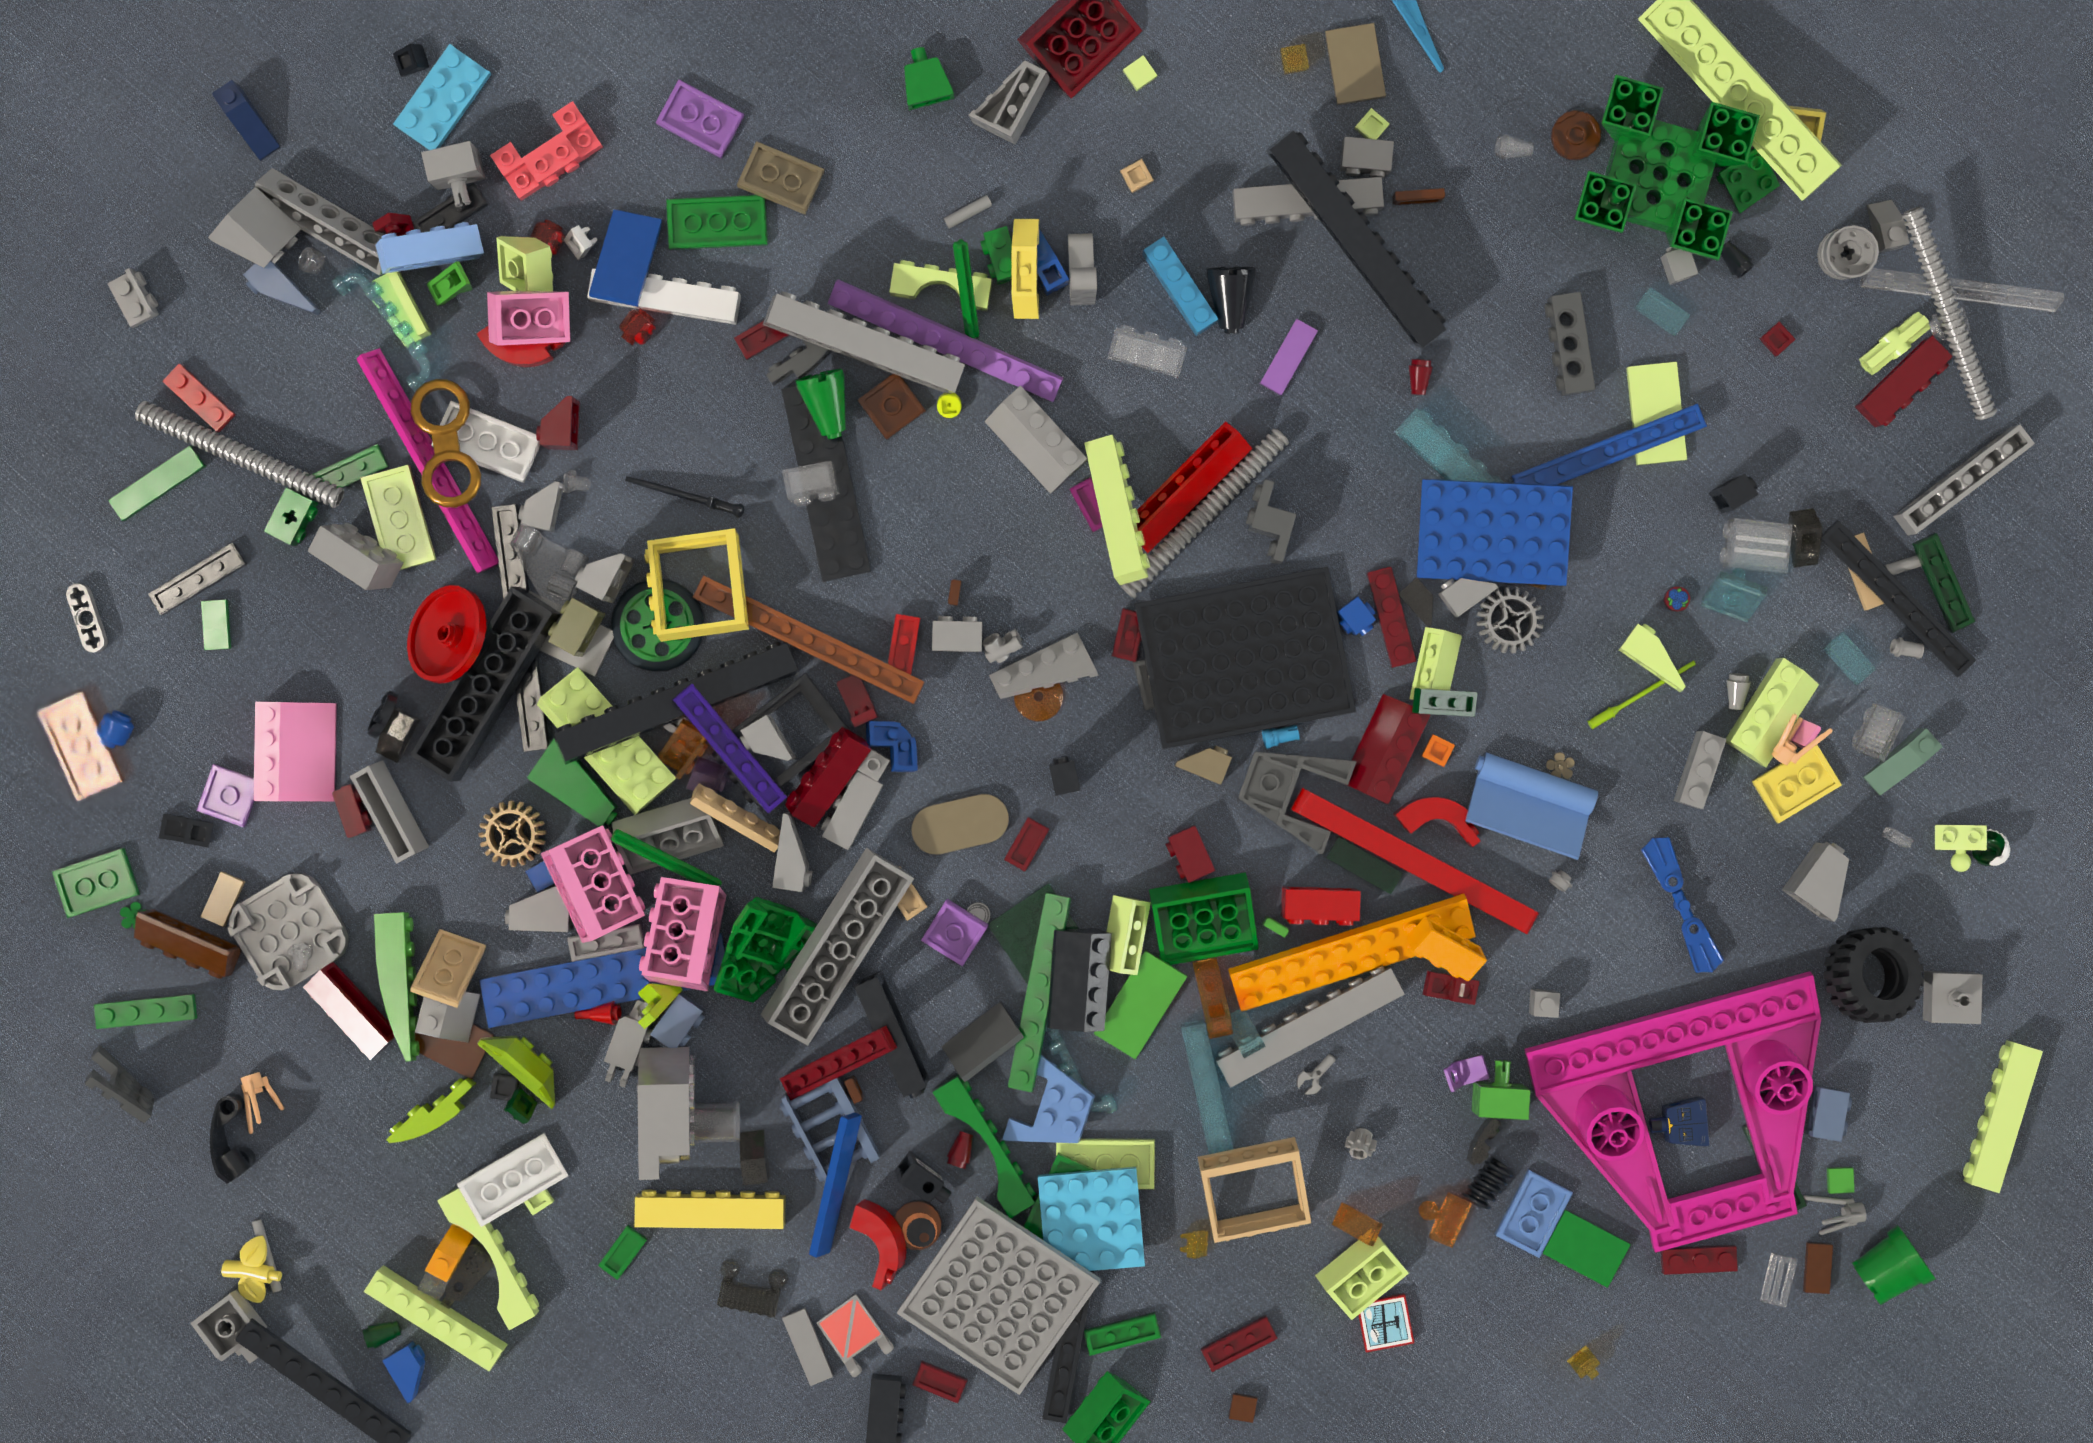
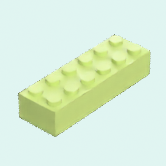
(628, 767)

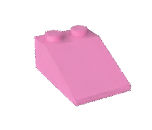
(528, 317)

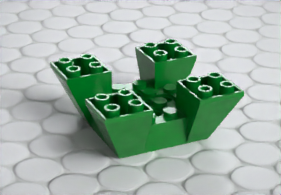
(1680, 212)

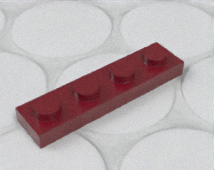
(1391, 617)

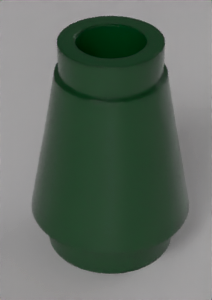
(381, 1333)

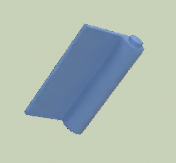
(1530, 805)

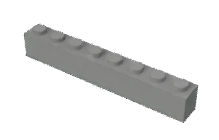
(1312, 1024)

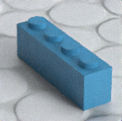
(1180, 286)

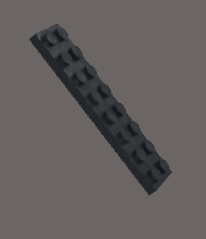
(834, 522)

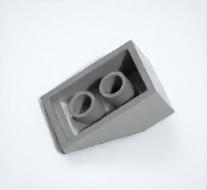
(791, 861)

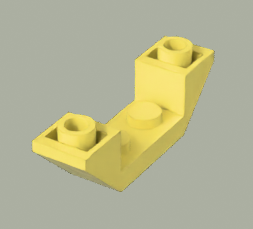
(1024, 268)

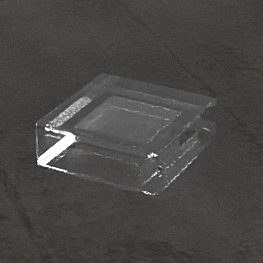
(1897, 837)

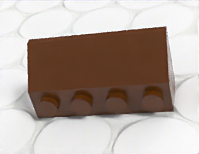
(186, 942)

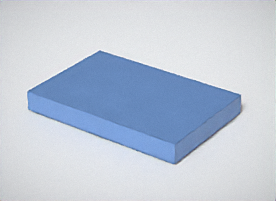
(1533, 1213)

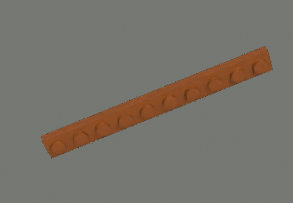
(813, 642)

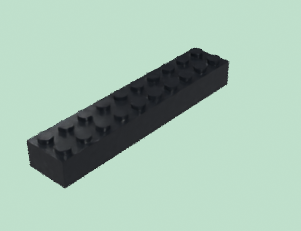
(1356, 239)

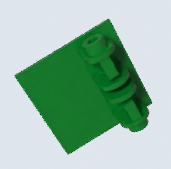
(1749, 181)

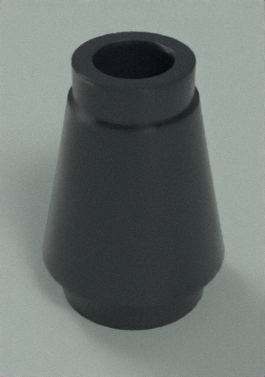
(1736, 260)

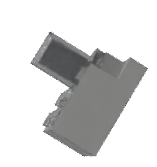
(668, 1112)

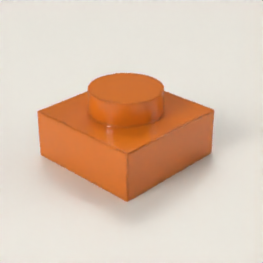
(1438, 750)

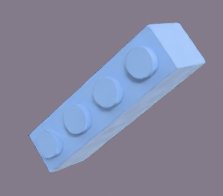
(429, 248)

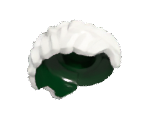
(1997, 850)

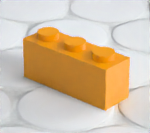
(1446, 949)

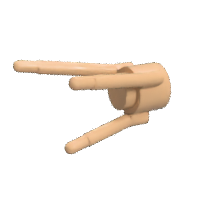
(1786, 751)
(253, 1085)

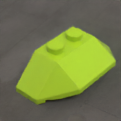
(524, 1064)

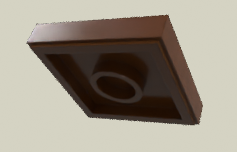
(891, 405)

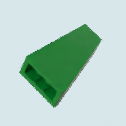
(573, 786)

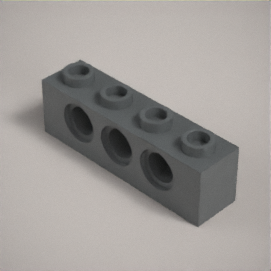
(1572, 306)

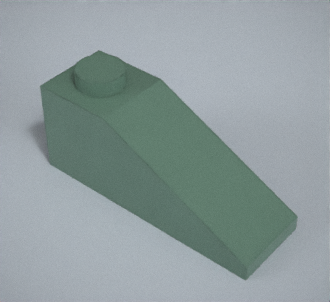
(1903, 760)

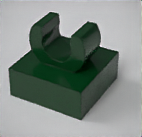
(521, 1106)

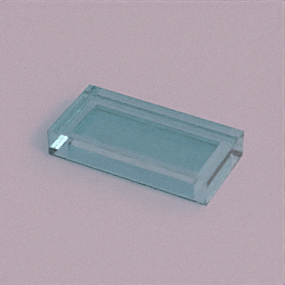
(1662, 311)
(1849, 658)
(1245, 1033)

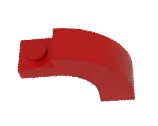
(522, 354)
(1424, 809)
(887, 1235)

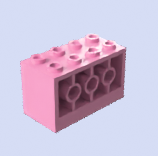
(577, 886)
(698, 940)

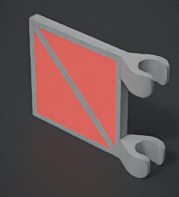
(851, 1330)

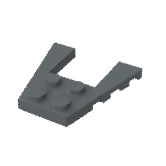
(1271, 785)

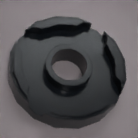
(382, 714)

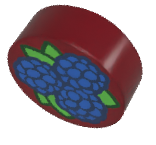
(1677, 599)

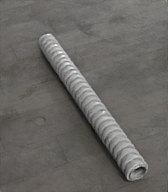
(1949, 313)
(239, 454)
(1209, 508)

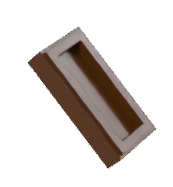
(1418, 196)
(1818, 1268)

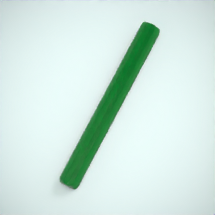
(966, 288)
(663, 859)

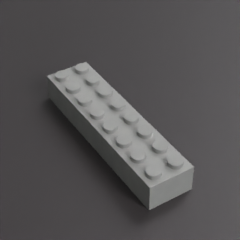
(864, 344)
(837, 946)

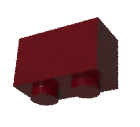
(1190, 853)

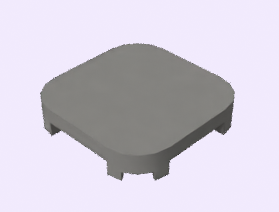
(284, 915)

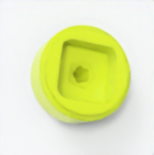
(949, 405)

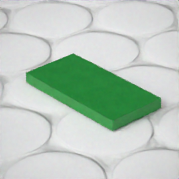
(716, 222)

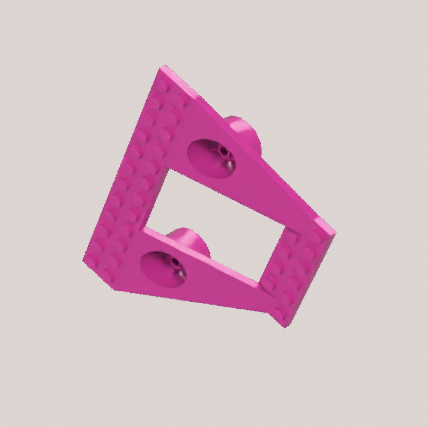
(1761, 1031)

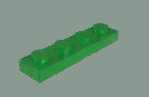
(145, 1011)

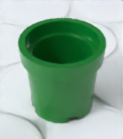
(1892, 1267)

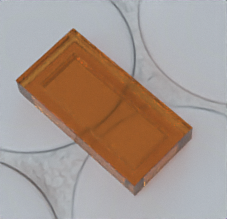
(1357, 1224)

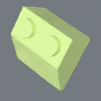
(524, 264)

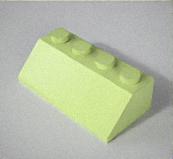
(1766, 715)

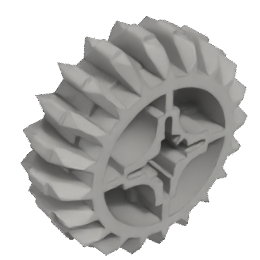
(1515, 630)

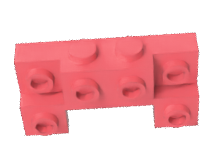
(550, 159)

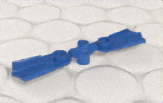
(1664, 864)

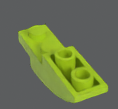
(426, 1119)

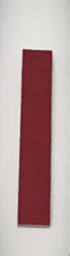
(838, 1063)

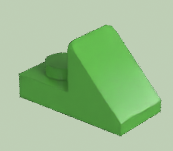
(449, 284)

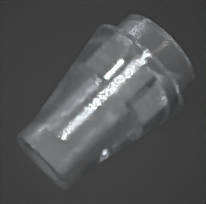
(1512, 147)

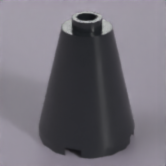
(1231, 295)

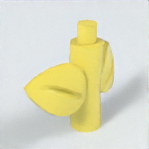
(252, 1270)

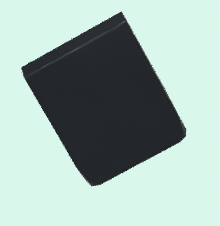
(411, 59)

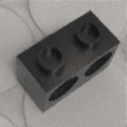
(1734, 493)

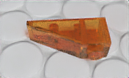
(1212, 998)

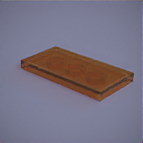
(78, 748)

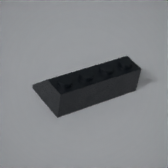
(1079, 980)

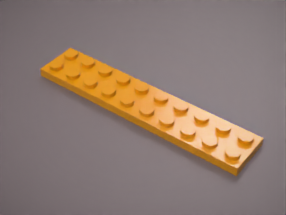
(1342, 954)

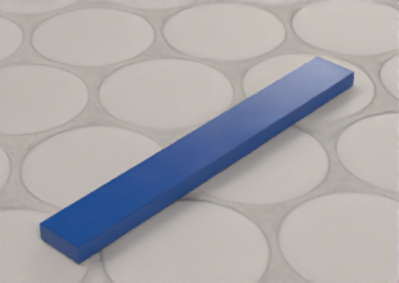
(1614, 448)

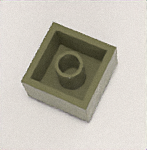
(575, 627)

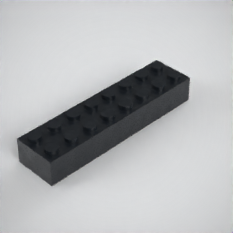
(487, 686)

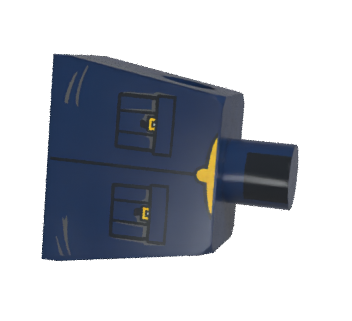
(1683, 1122)

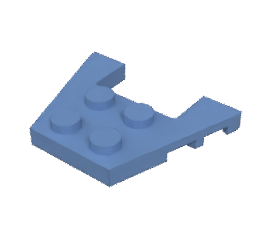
(1061, 1110)

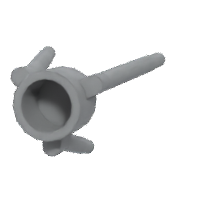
(1851, 1213)

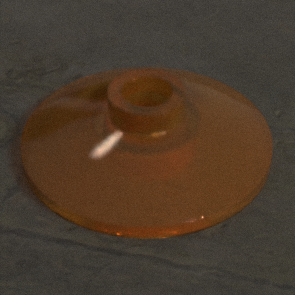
(1043, 709)

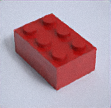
(1320, 905)

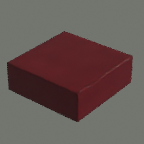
(1777, 339)

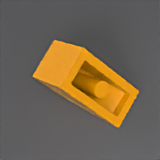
(449, 1253)

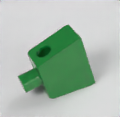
(926, 81)

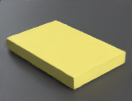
(1796, 786)

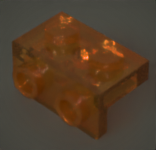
(683, 748)

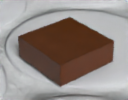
(954, 593)
(854, 1089)
(1242, 1407)

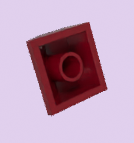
(560, 426)

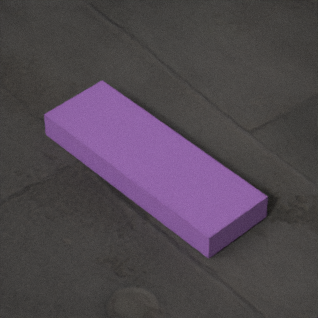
(1288, 357)

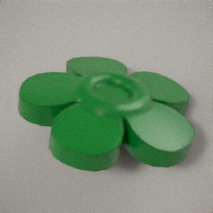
(130, 915)

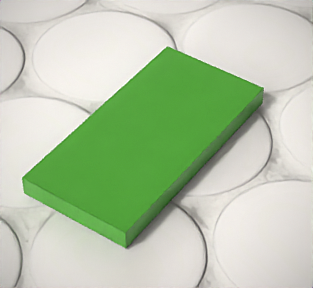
(1141, 1004)

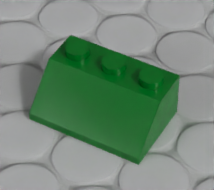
(1106, 1412)

